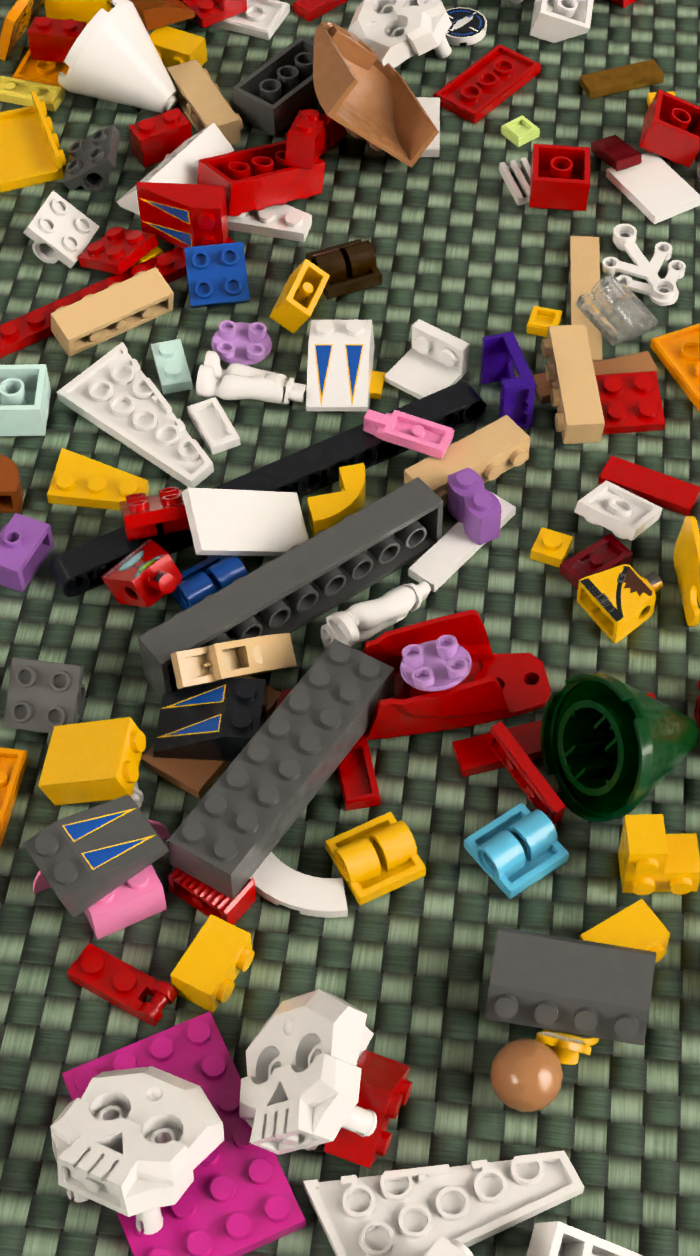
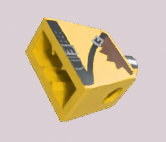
(619, 599)

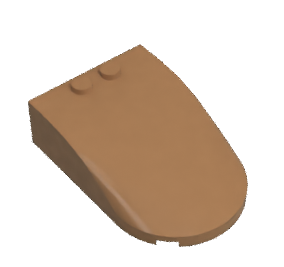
(368, 96)

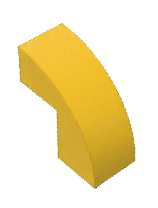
(333, 507)

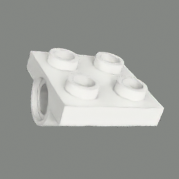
(60, 231)

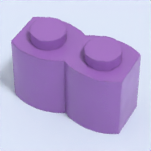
(474, 506)

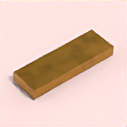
(621, 79)

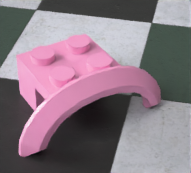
(127, 904)

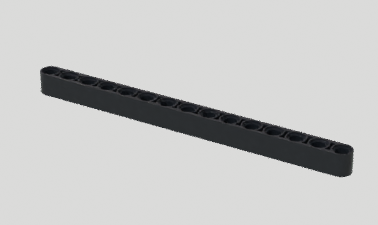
(300, 472)

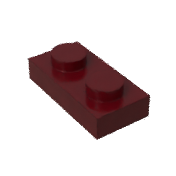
(594, 559)

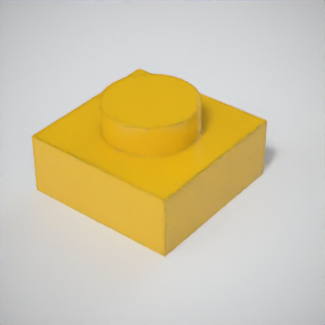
(551, 547)

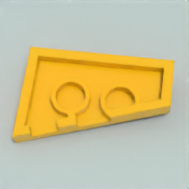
(91, 483)

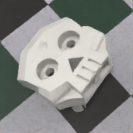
(402, 28)
(305, 1075)
(134, 1142)

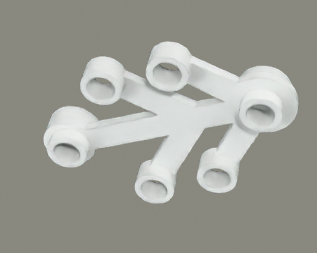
(660, 291)

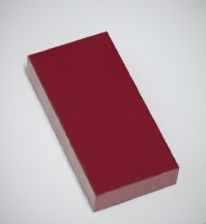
(616, 152)

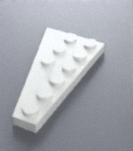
(133, 411)
(414, 1206)

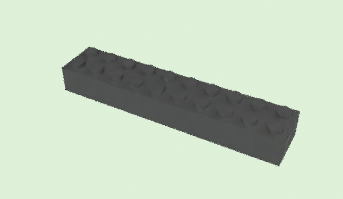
(303, 580)

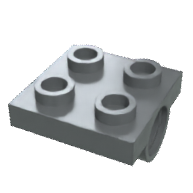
(92, 160)
(43, 695)

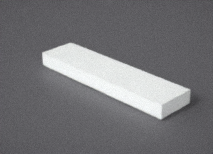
(451, 552)

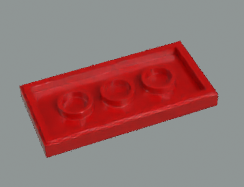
(487, 83)

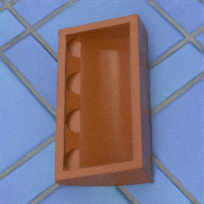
(162, 12)

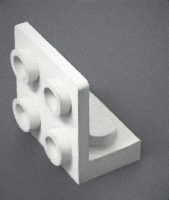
(431, 363)

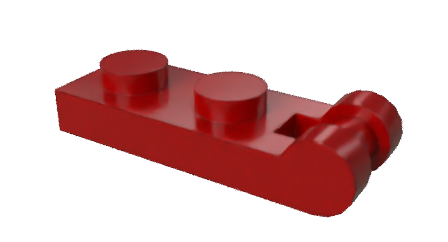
(121, 984)

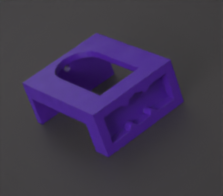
(515, 392)

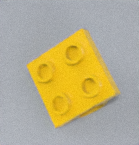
(376, 857)

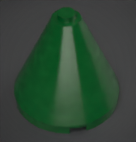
(610, 745)

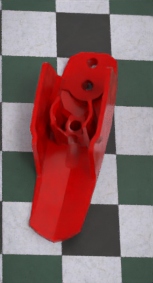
(490, 692)

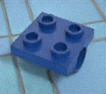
(216, 274)
(207, 578)

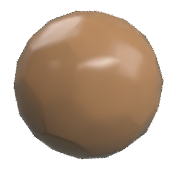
(526, 1075)

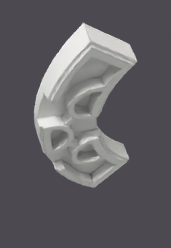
(300, 891)

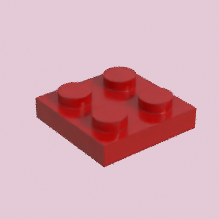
(117, 250)
(630, 402)

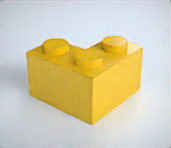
(657, 860)

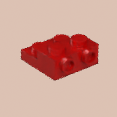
(213, 11)

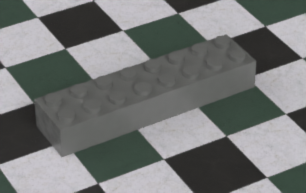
(281, 769)

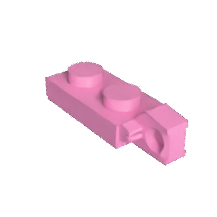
(409, 432)

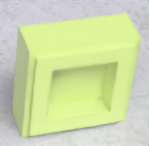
(520, 131)

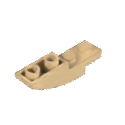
(233, 659)

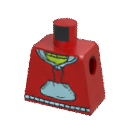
(143, 576)

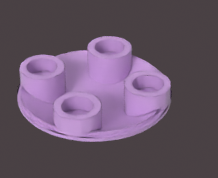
(241, 342)
(435, 664)

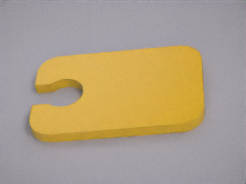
(687, 568)

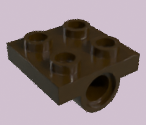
(350, 267)

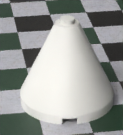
(119, 62)

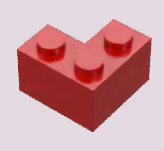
(382, 1090)

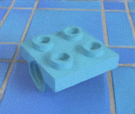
(517, 849)

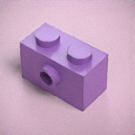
(23, 550)

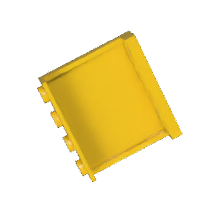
(28, 147)

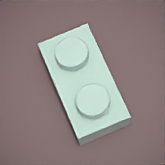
(171, 366)

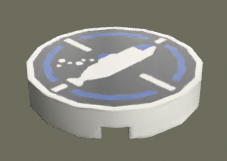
(467, 26)

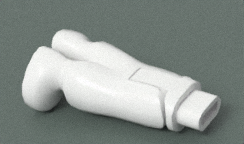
(245, 382)
(372, 616)

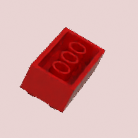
(259, 178)

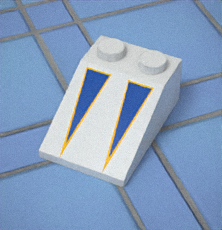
(339, 365)

